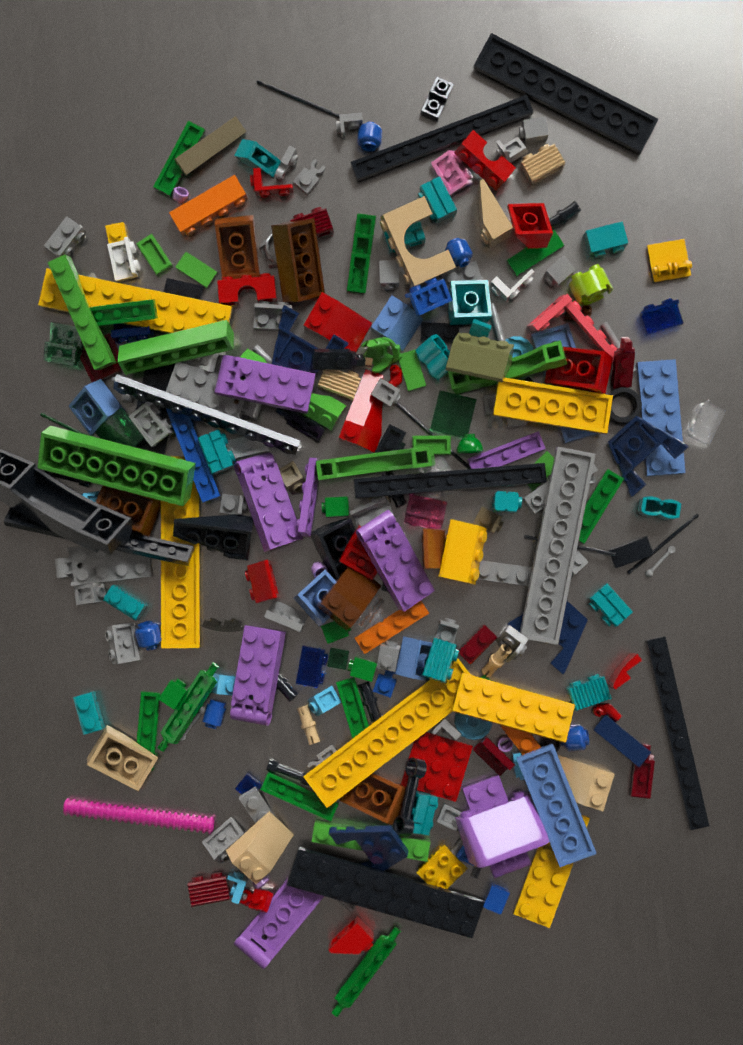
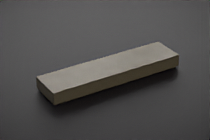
(210, 145)

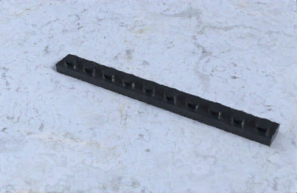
(441, 137)
(208, 415)
(449, 480)
(137, 543)
(677, 733)

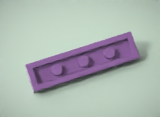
(508, 452)
(307, 505)

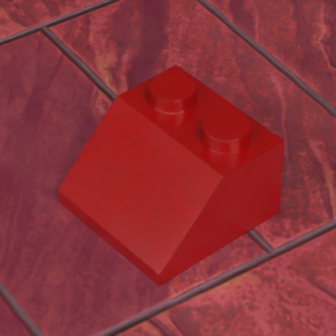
(531, 224)
(262, 581)
(353, 938)

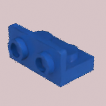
(429, 296)

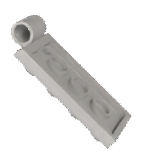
(200, 386)
(101, 566)

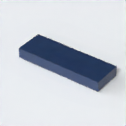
(622, 741)

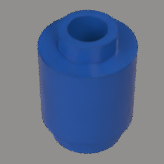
(214, 714)

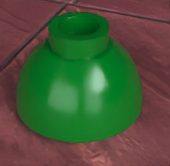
(469, 444)

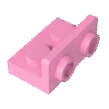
(452, 172)

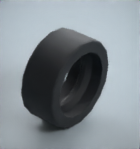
(636, 401)

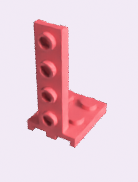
(574, 310)

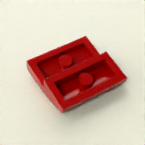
(357, 557)
(620, 674)

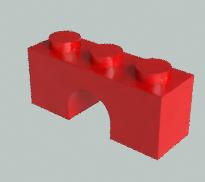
(472, 154)
(230, 289)

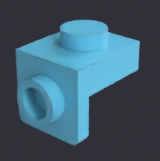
(224, 684)

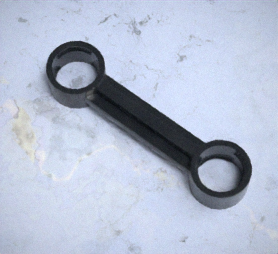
(415, 770)

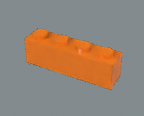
(209, 205)

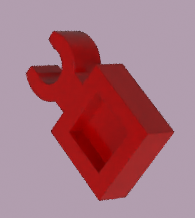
(258, 900)

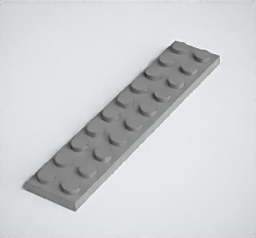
(557, 545)

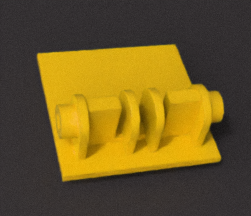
(669, 260)
(442, 868)

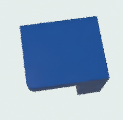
(495, 898)

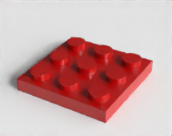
(445, 764)

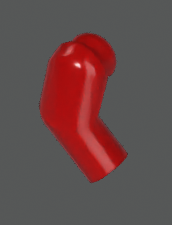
(395, 375)
(606, 709)

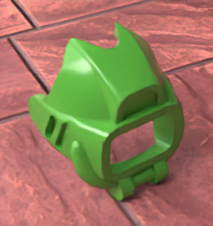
(378, 351)

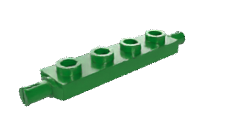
(188, 707)
(365, 971)

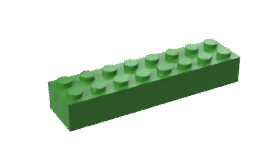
(116, 465)

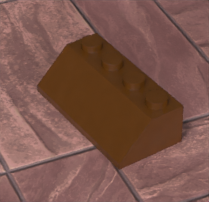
(298, 260)

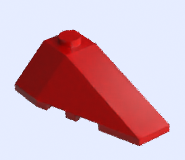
(364, 417)

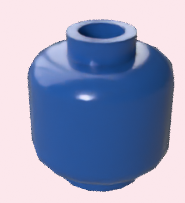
(369, 136)
(459, 251)
(148, 635)
(576, 739)

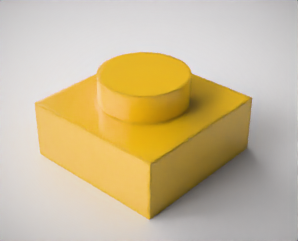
(116, 232)

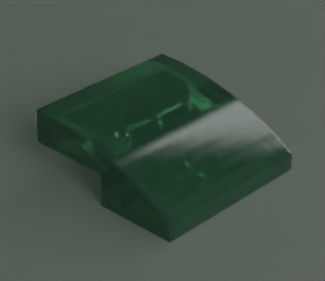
(64, 344)
(453, 414)
(120, 429)

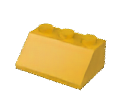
(463, 552)

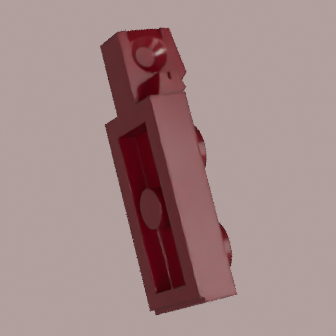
(623, 364)
(643, 777)

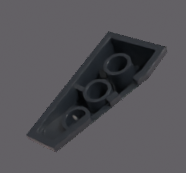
(222, 533)
(331, 542)

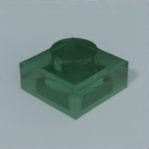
(338, 658)

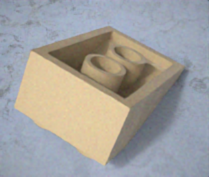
(493, 221)
(121, 758)
(587, 782)
(260, 847)

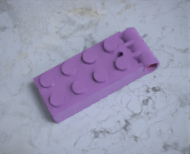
(265, 383)
(267, 501)
(395, 560)
(257, 675)
(484, 796)
(285, 915)

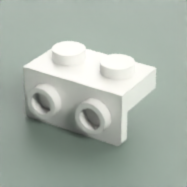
(123, 260)

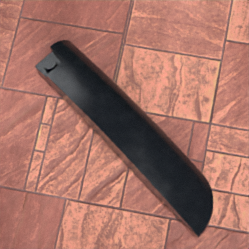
(59, 507)

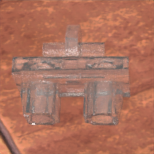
(371, 613)

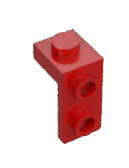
(267, 191)

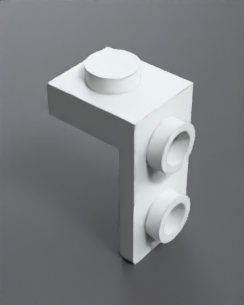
(502, 290)

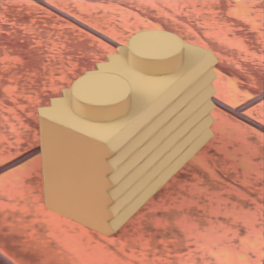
(542, 164)
(339, 383)

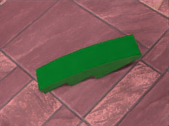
(361, 253)

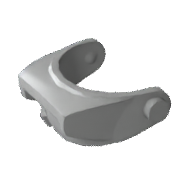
(264, 248)

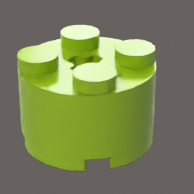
(590, 286)

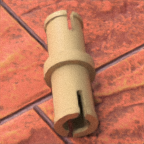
(496, 660)
(308, 724)

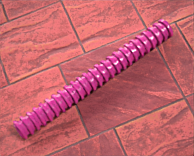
(138, 816)

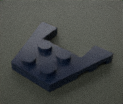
(294, 351)
(635, 444)
(571, 631)
(378, 843)

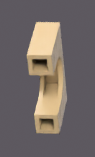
(395, 224)

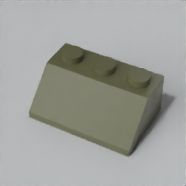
(480, 357)

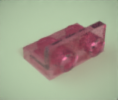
(425, 512)

